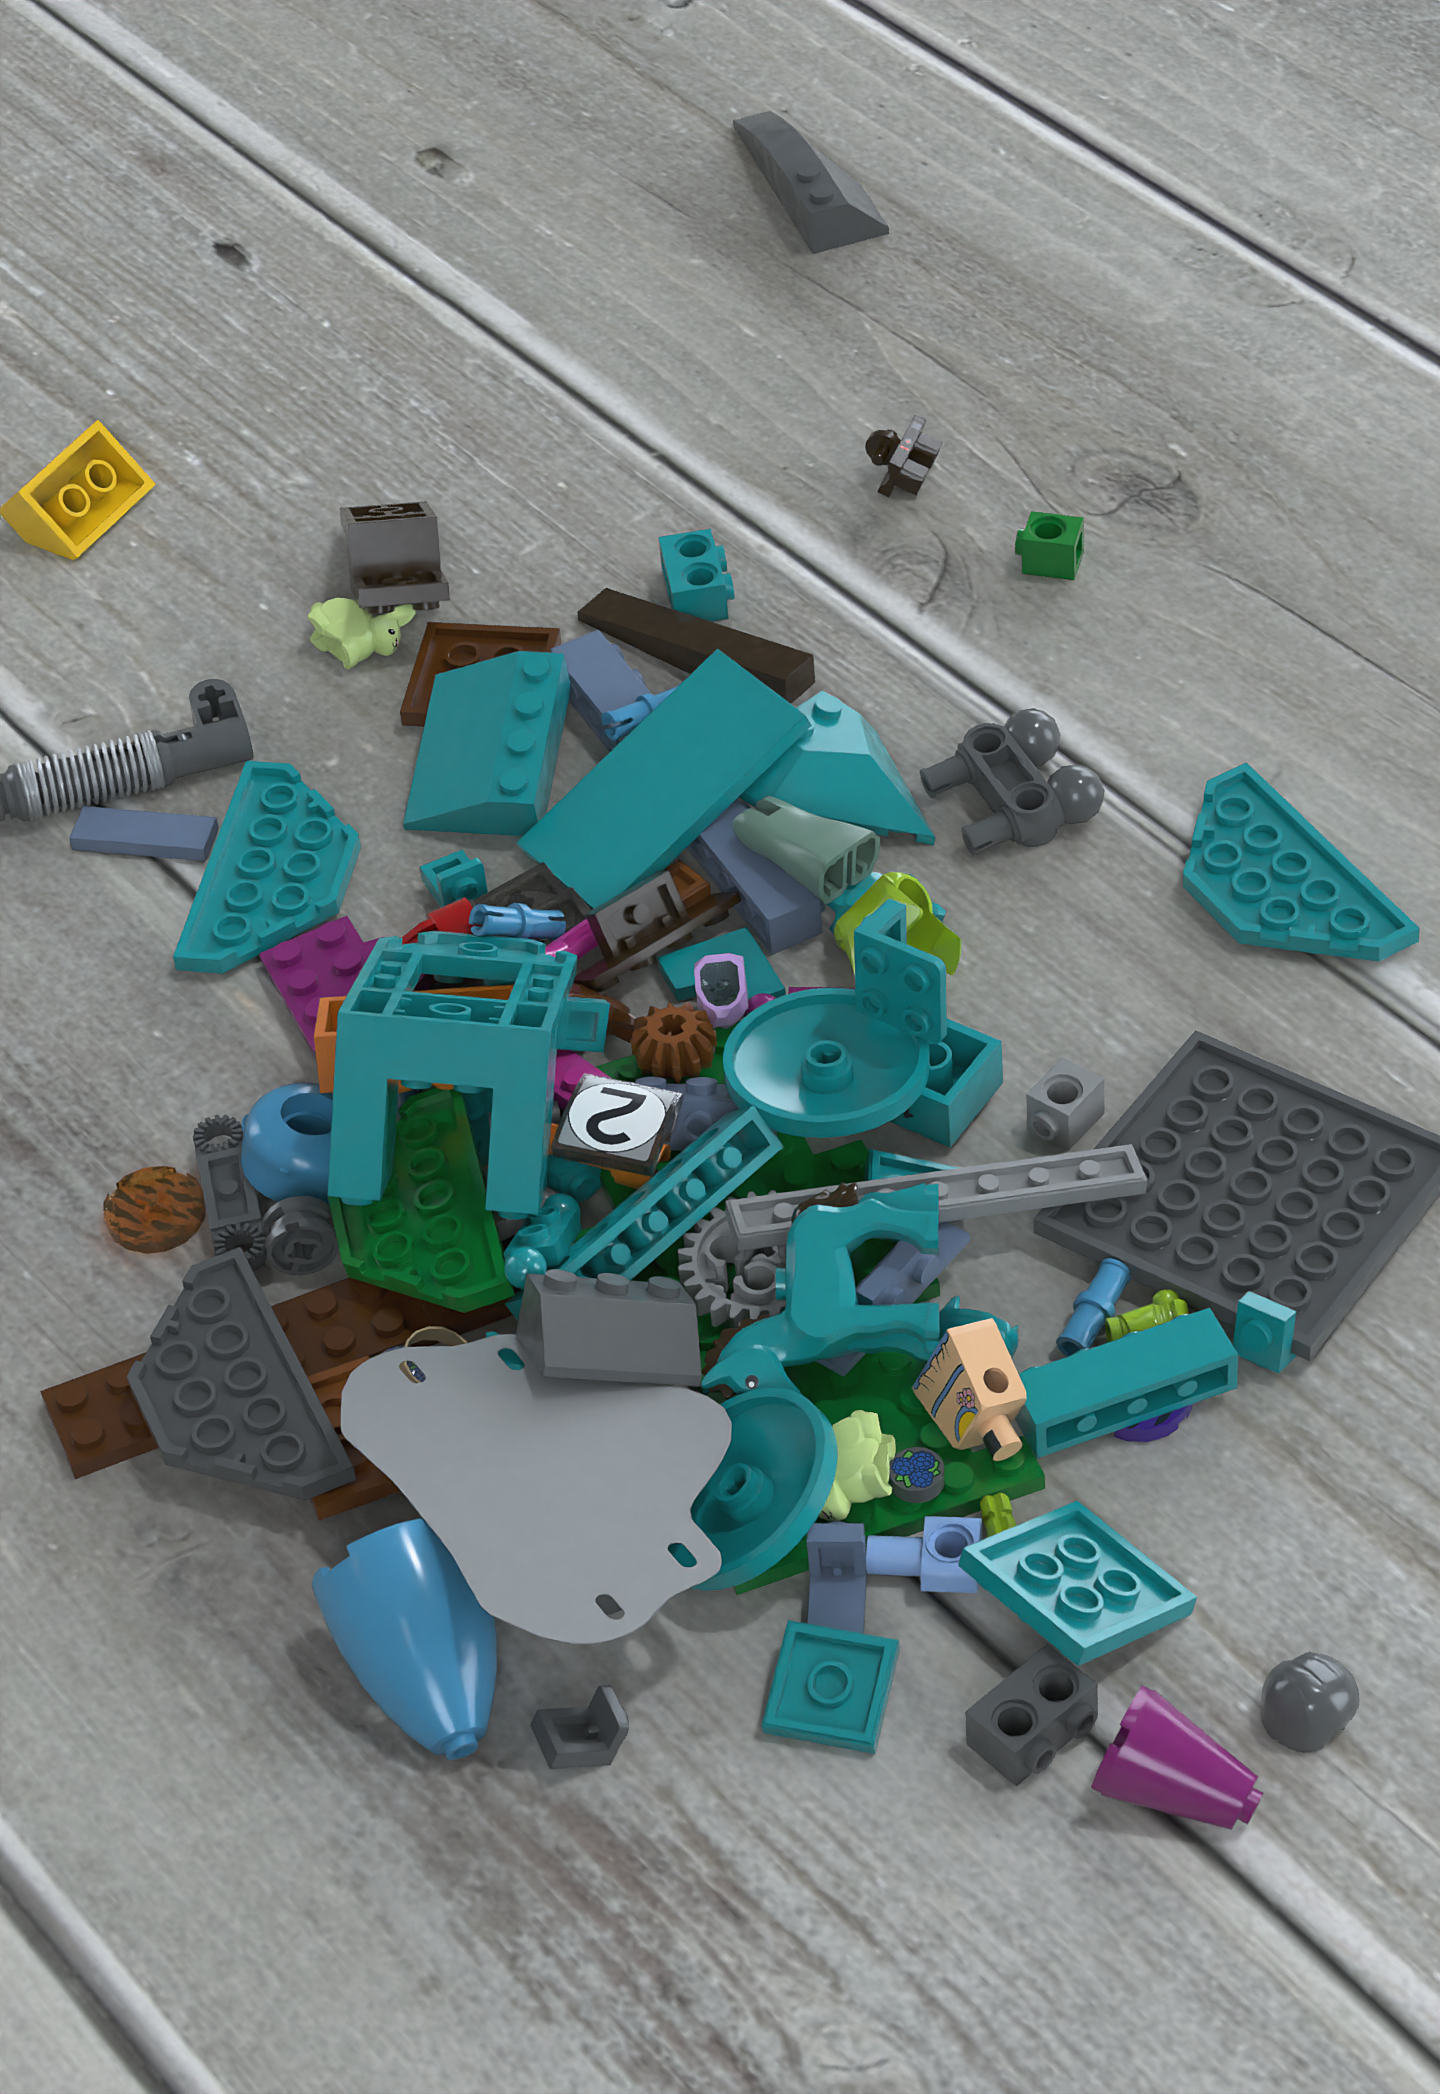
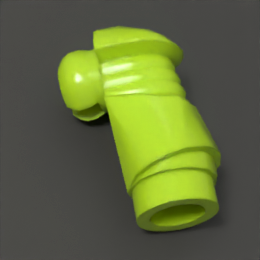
(1164, 1308)

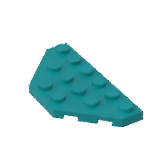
(271, 873)
(1281, 880)

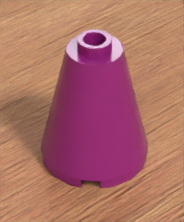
(1175, 1767)

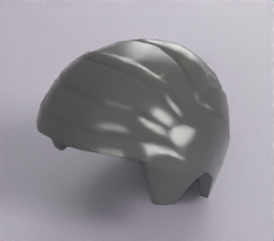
(1308, 1701)

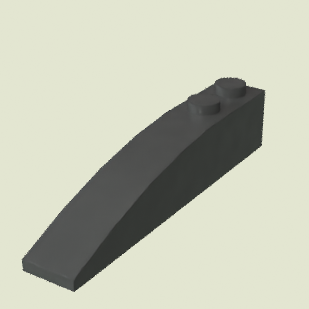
(815, 192)

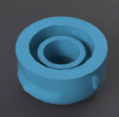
(289, 1142)

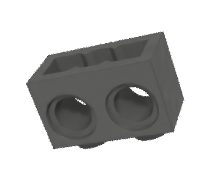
(1025, 1707)

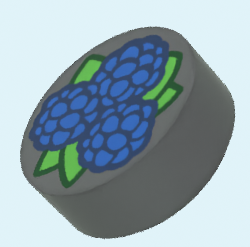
(916, 1475)

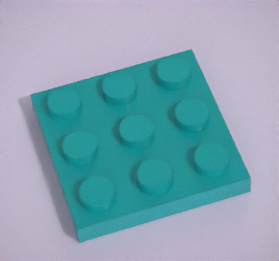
(1077, 1582)

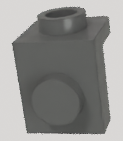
(582, 1734)

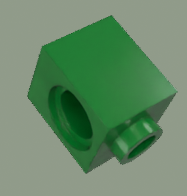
(1051, 545)

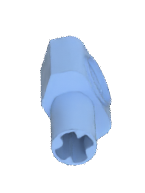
(931, 1556)

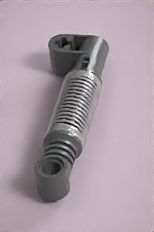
(146, 761)

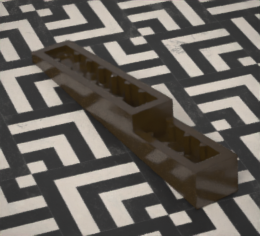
(689, 641)

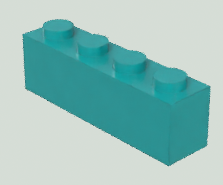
(1126, 1382)

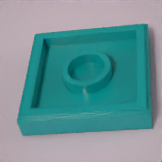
(831, 1686)

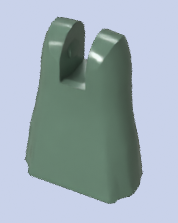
(808, 847)

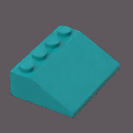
(490, 746)

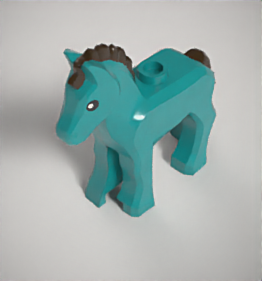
(821, 1295)

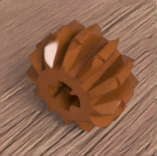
(673, 1042)

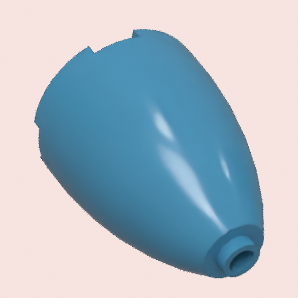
(414, 1635)

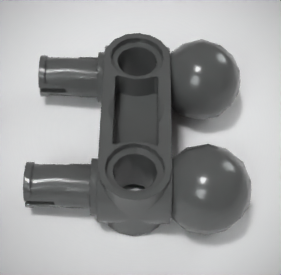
(1004, 772)

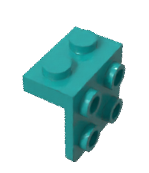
(896, 979)

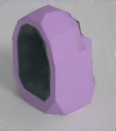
(721, 988)

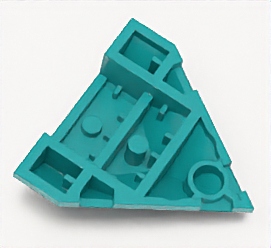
(842, 774)

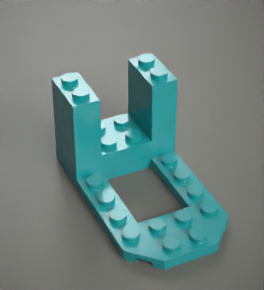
(454, 1040)

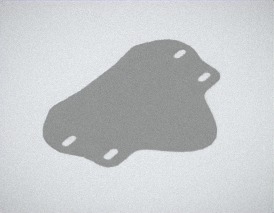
(545, 1480)

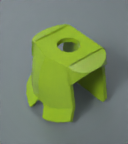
(922, 926)

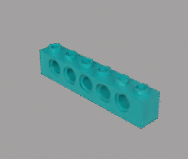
(671, 1199)

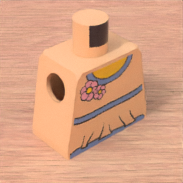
(973, 1389)

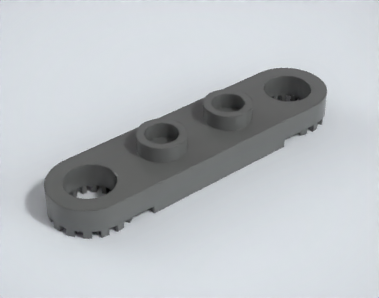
(227, 1193)

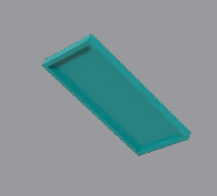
(665, 781)

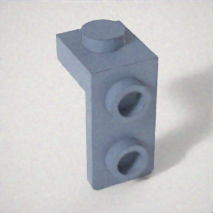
(837, 1576)

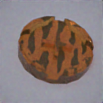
(154, 1210)

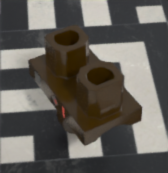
(887, 449)

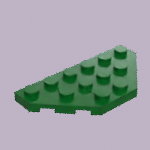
(432, 1221)

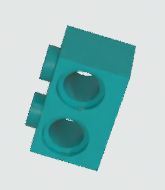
(694, 574)

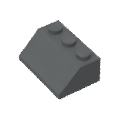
(610, 1328)

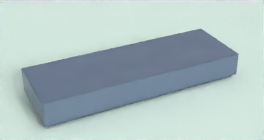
(144, 833)

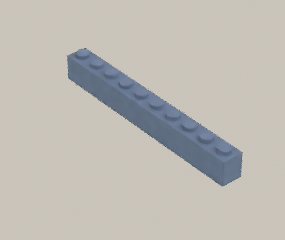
(772, 901)

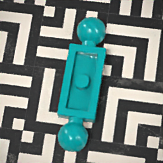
(542, 1239)

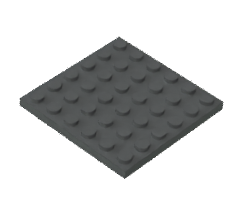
(1256, 1190)

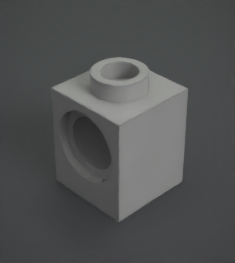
(1065, 1104)

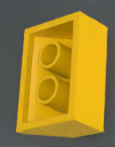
(77, 494)

